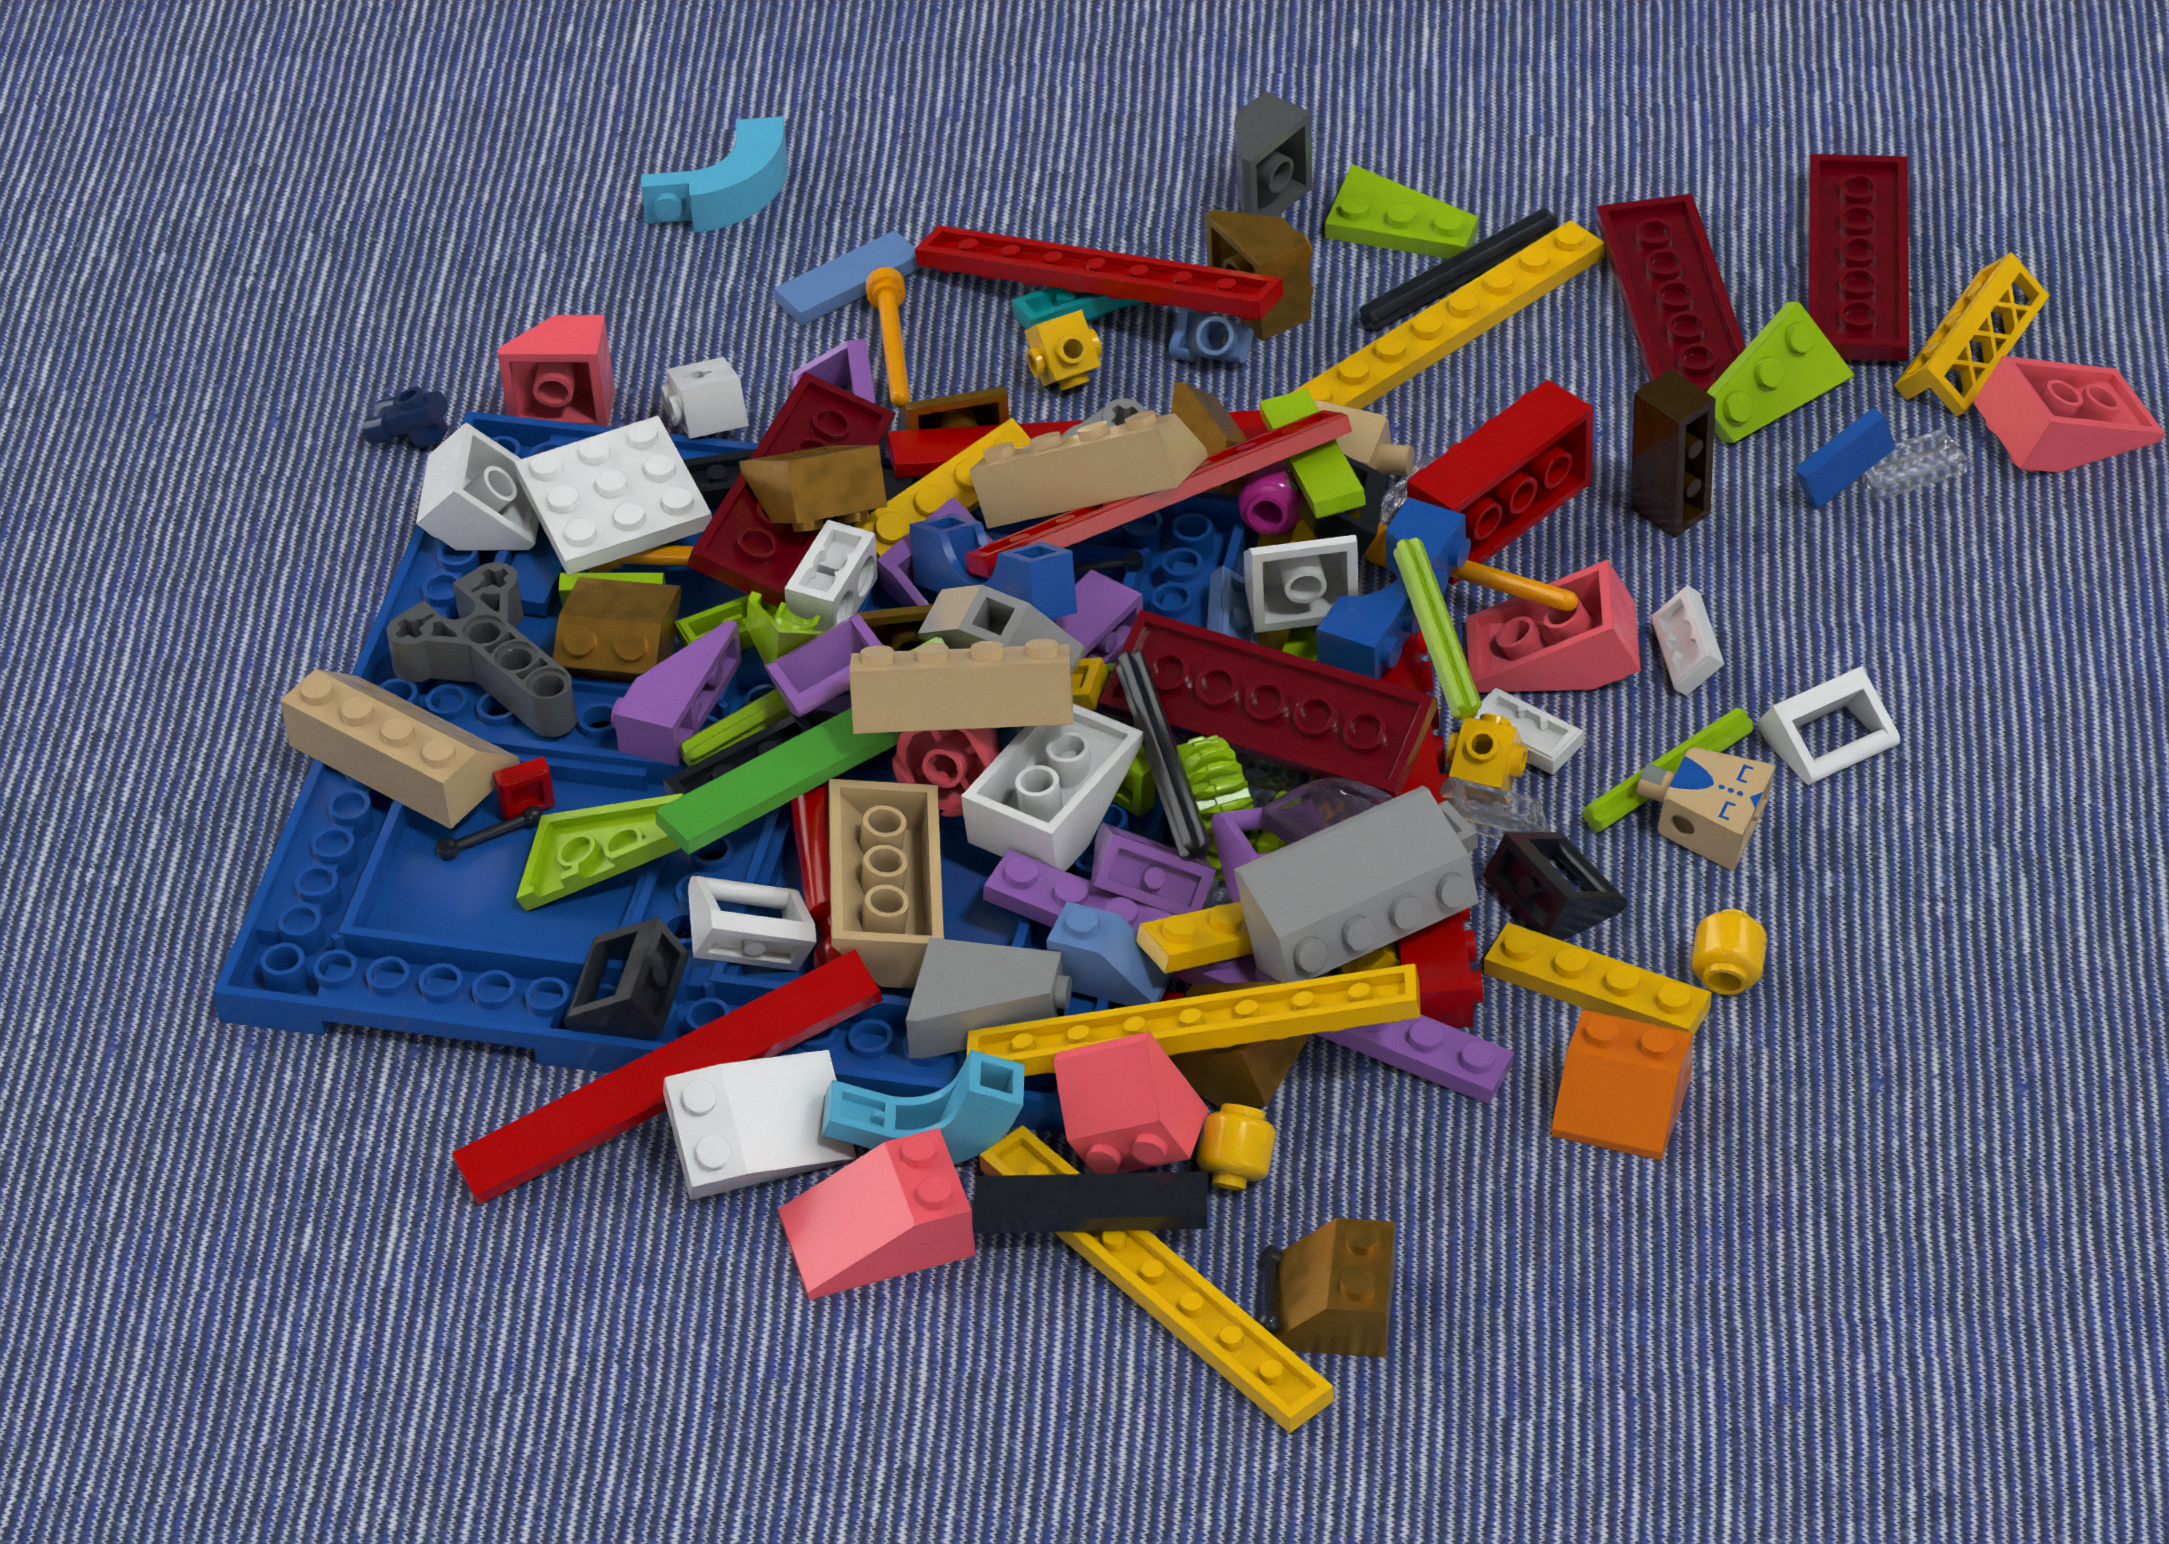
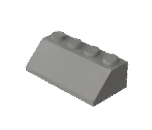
(1354, 887)

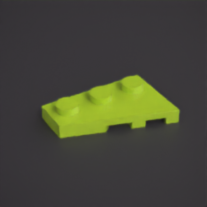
(1397, 218)
(1776, 374)
(590, 846)

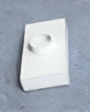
(1687, 640)
(1546, 736)

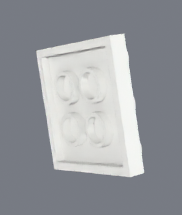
(613, 495)

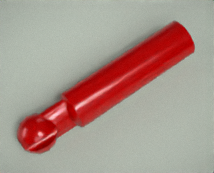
(812, 840)

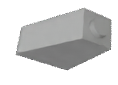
(978, 988)

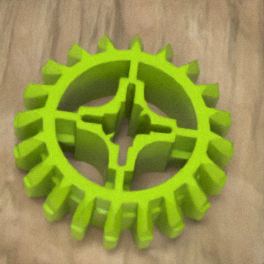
(1216, 785)

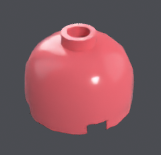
(945, 759)

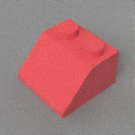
(560, 371)
(1127, 1105)

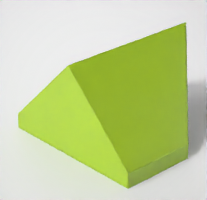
(777, 634)

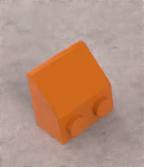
(1623, 1084)

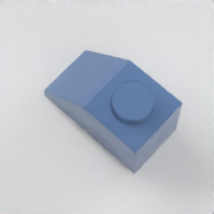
(1104, 957)

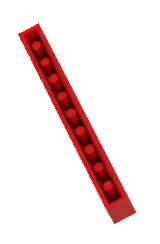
(1442, 948)

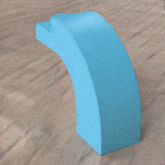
(727, 190)
(969, 1111)

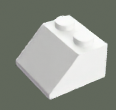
(475, 496)
(1299, 581)

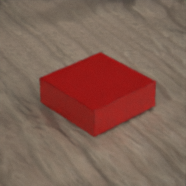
(524, 786)

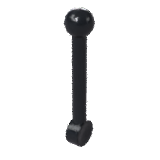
(1131, 562)
(449, 848)
(1270, 1259)

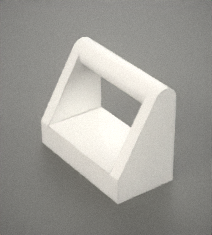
(1848, 690)
(748, 937)

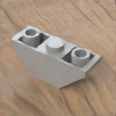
(984, 614)

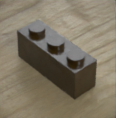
(1672, 453)

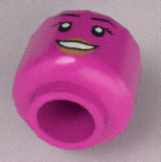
(1270, 500)

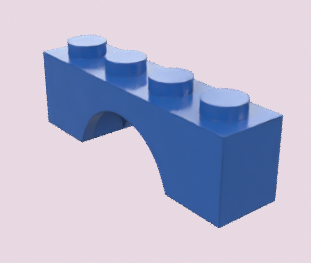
(1031, 573)
(1370, 629)

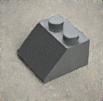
(1272, 155)

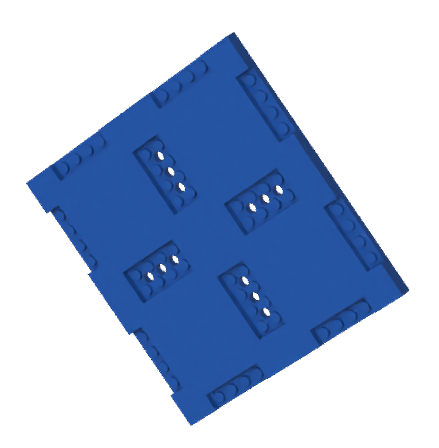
(388, 936)

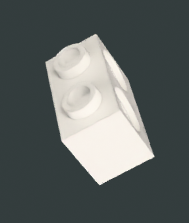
(833, 575)

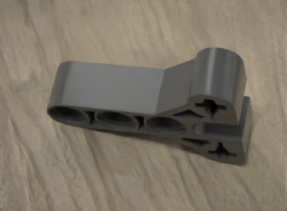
(486, 650)

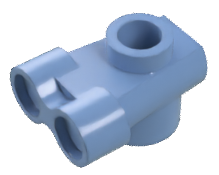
(1202, 335)

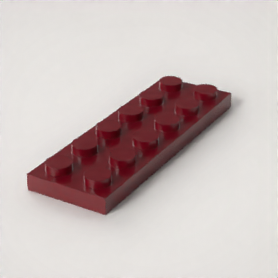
(1860, 254)
(1671, 287)
(740, 540)
(1278, 704)

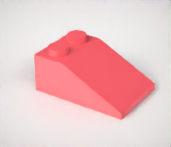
(2063, 413)
(1549, 649)
(880, 1217)

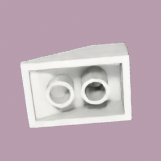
(1050, 788)
(752, 1121)

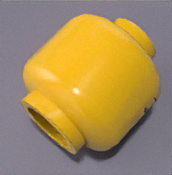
(1729, 951)
(1236, 1146)

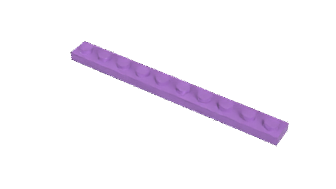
(1413, 1045)

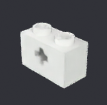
(704, 398)

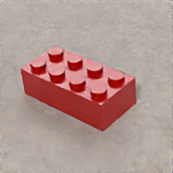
(1513, 469)

